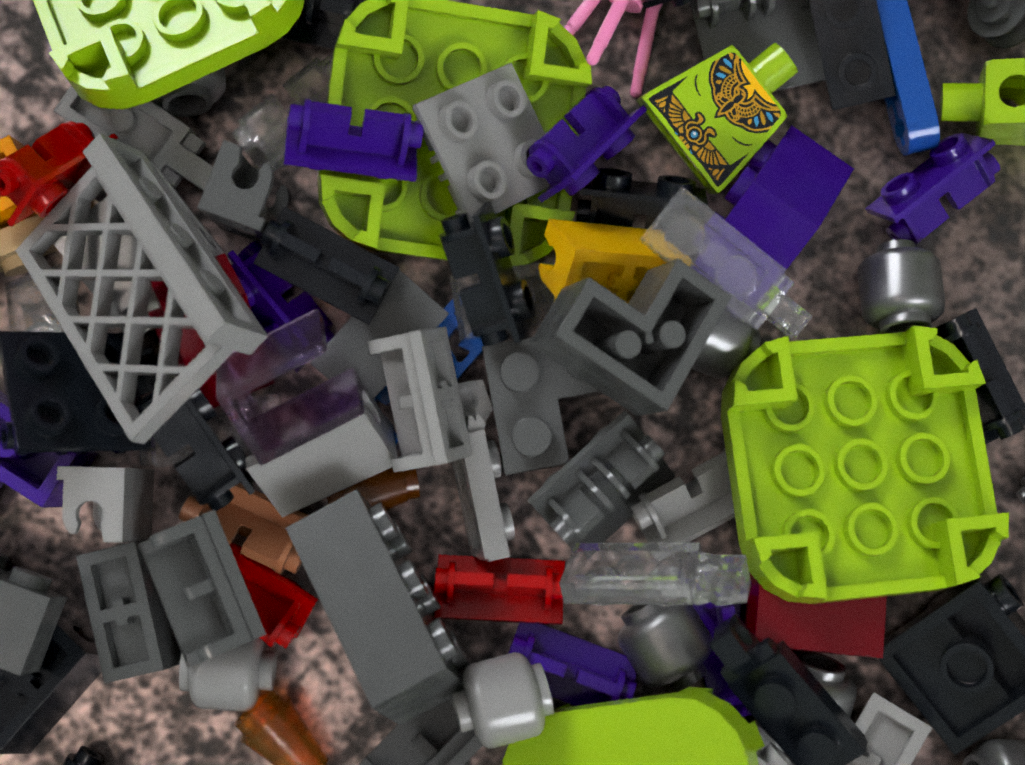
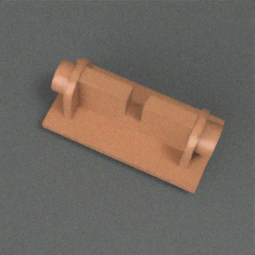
(259, 522)

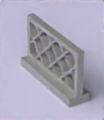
(180, 259)

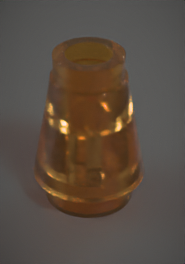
(279, 732)

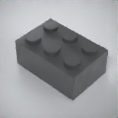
(379, 607)

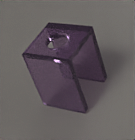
(299, 418)

